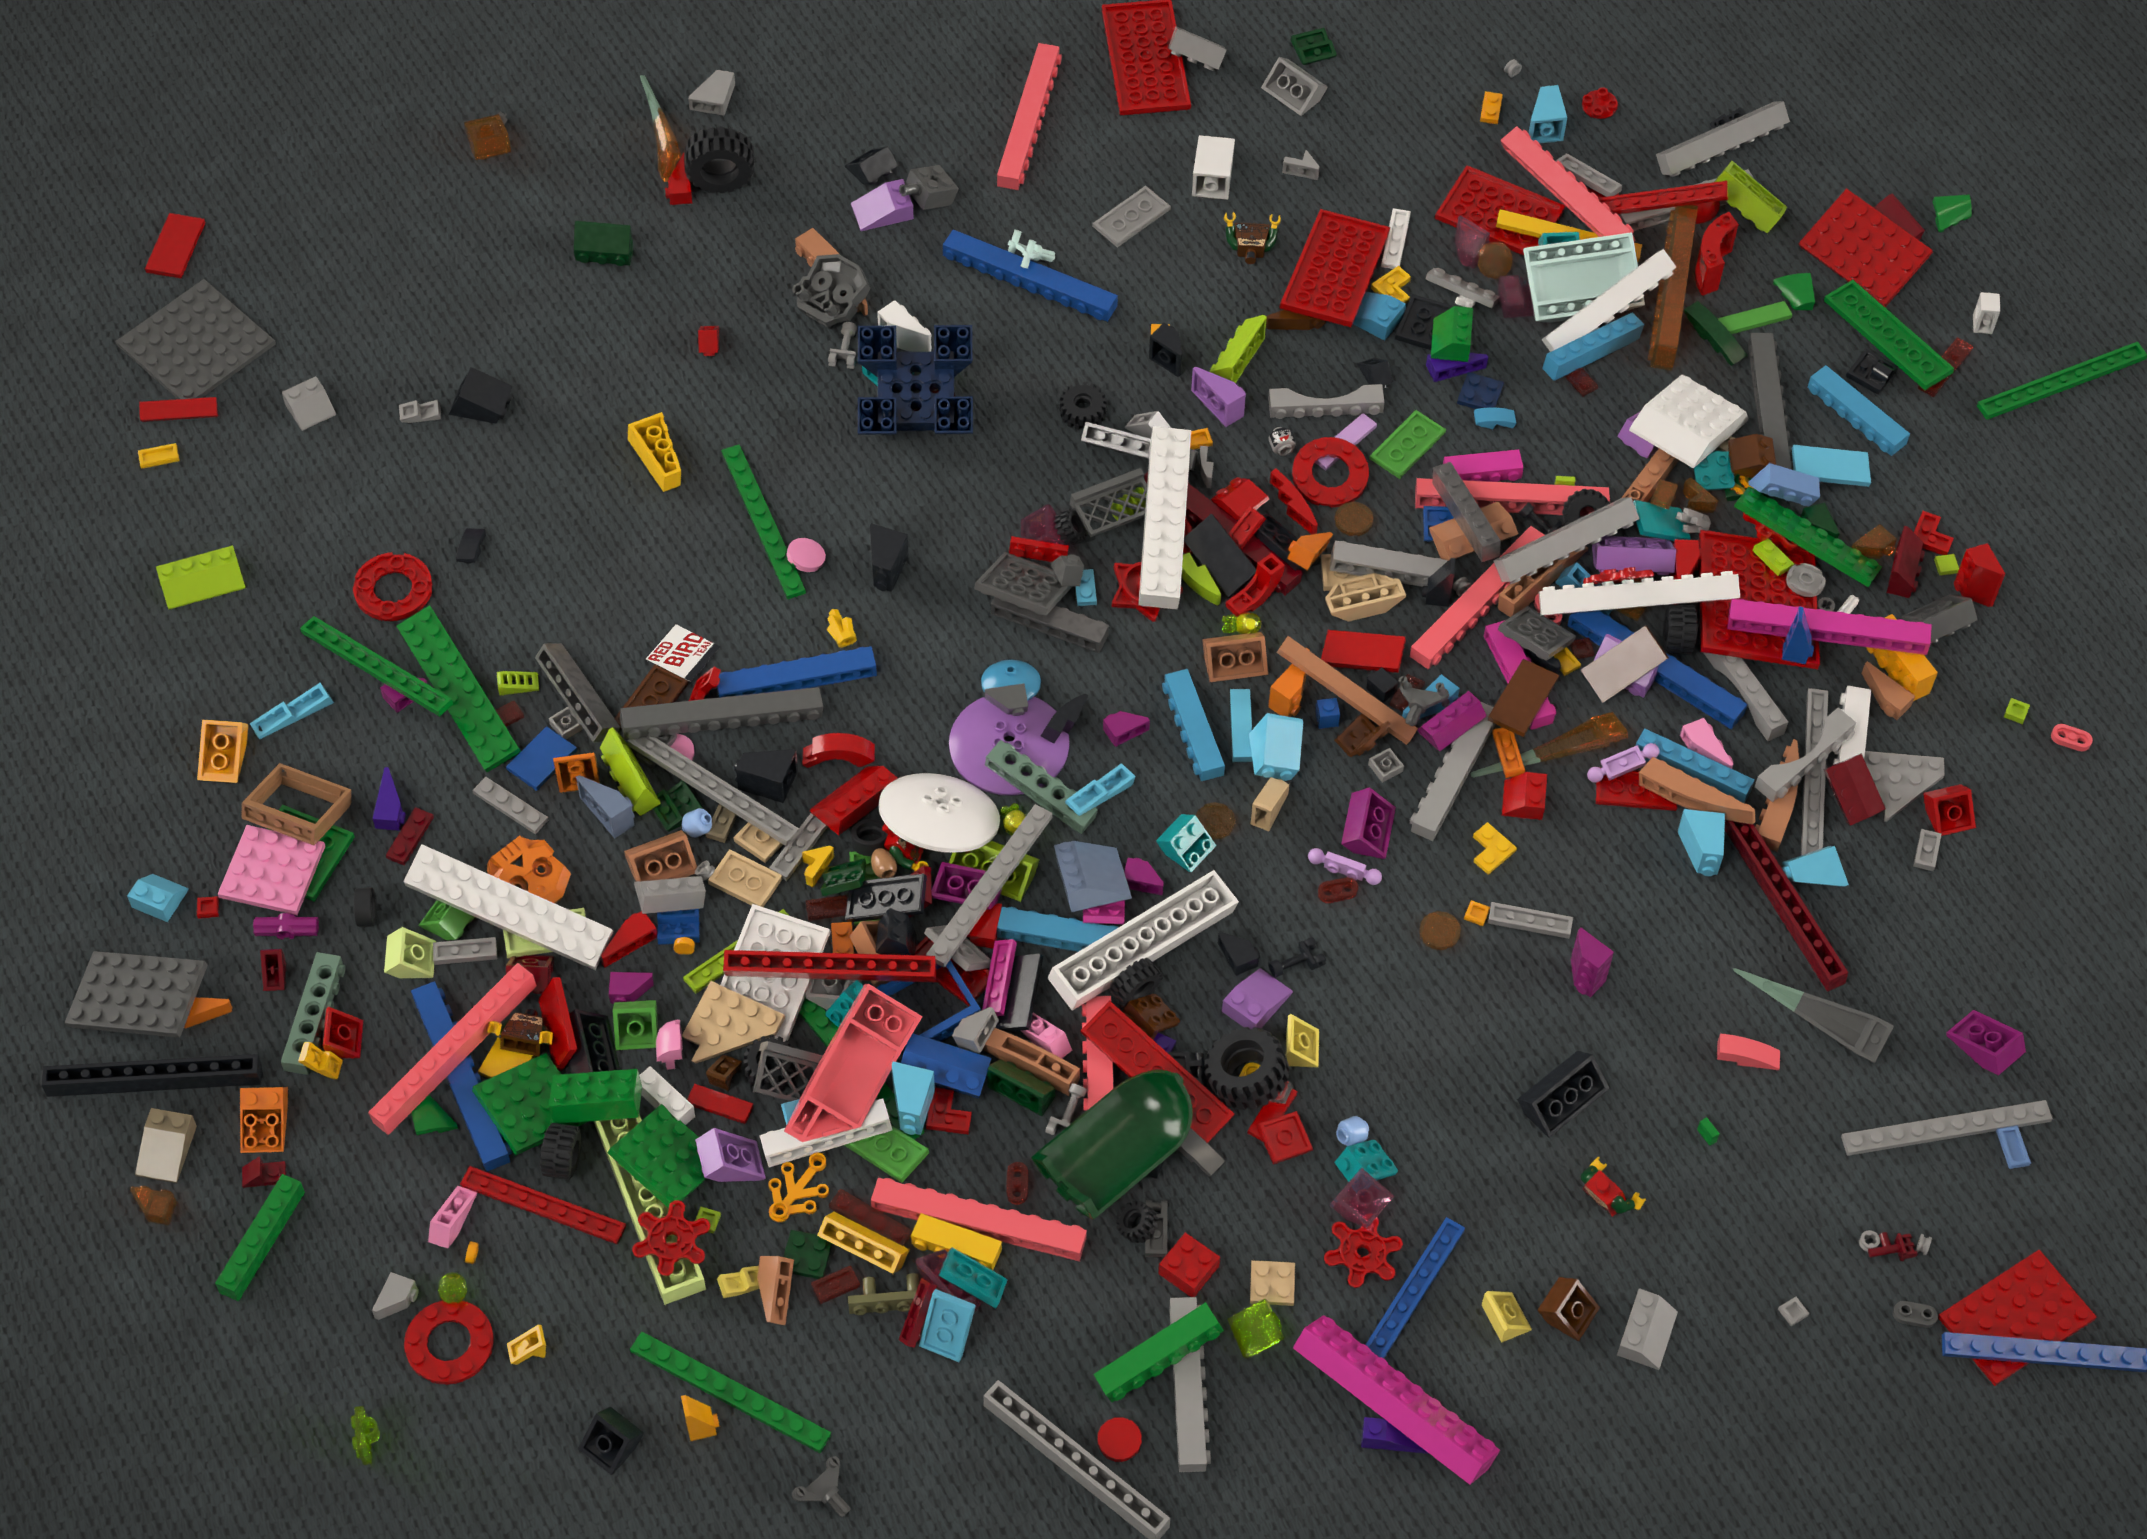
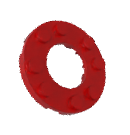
(1330, 496)
(388, 563)
(453, 1370)

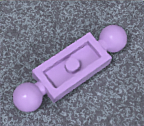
(1623, 762)
(1348, 867)

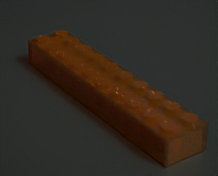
(1673, 289)

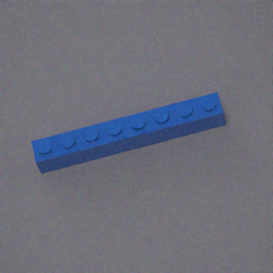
(799, 673)

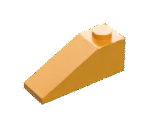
(699, 1419)

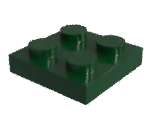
(809, 1254)

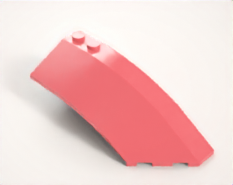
(853, 1066)

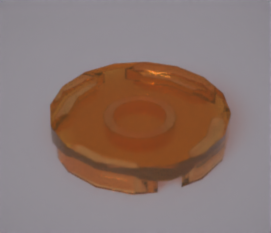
(1495, 260)
(1354, 519)
(1216, 820)
(1440, 930)

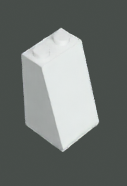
(1213, 167)

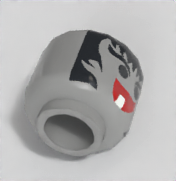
(1282, 441)

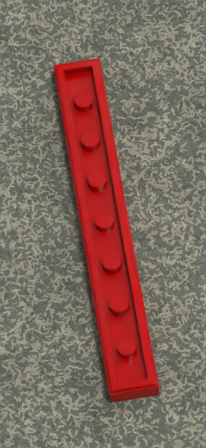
(1667, 197)
(543, 1205)

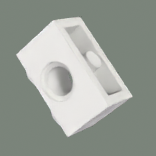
(1986, 313)

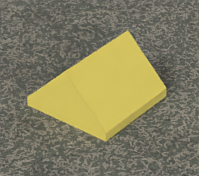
(1301, 1043)
(1505, 1314)

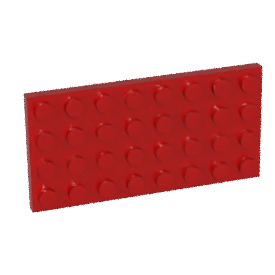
(1141, 63)
(1335, 268)

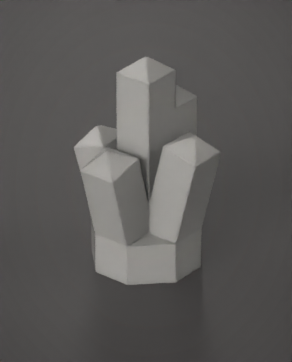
(1695, 521)

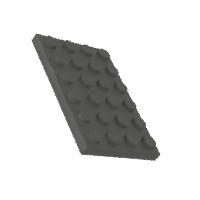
(136, 994)

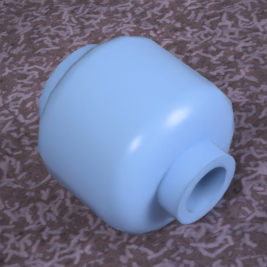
(696, 822)
(1352, 1131)

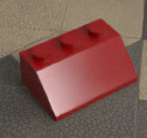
(1979, 575)

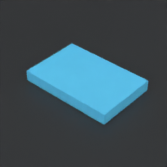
(947, 1325)

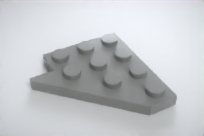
(1902, 778)

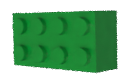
(595, 1096)

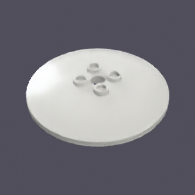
(939, 812)

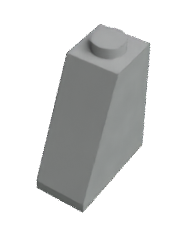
(713, 93)

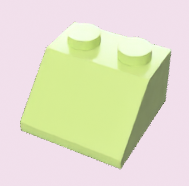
(409, 955)

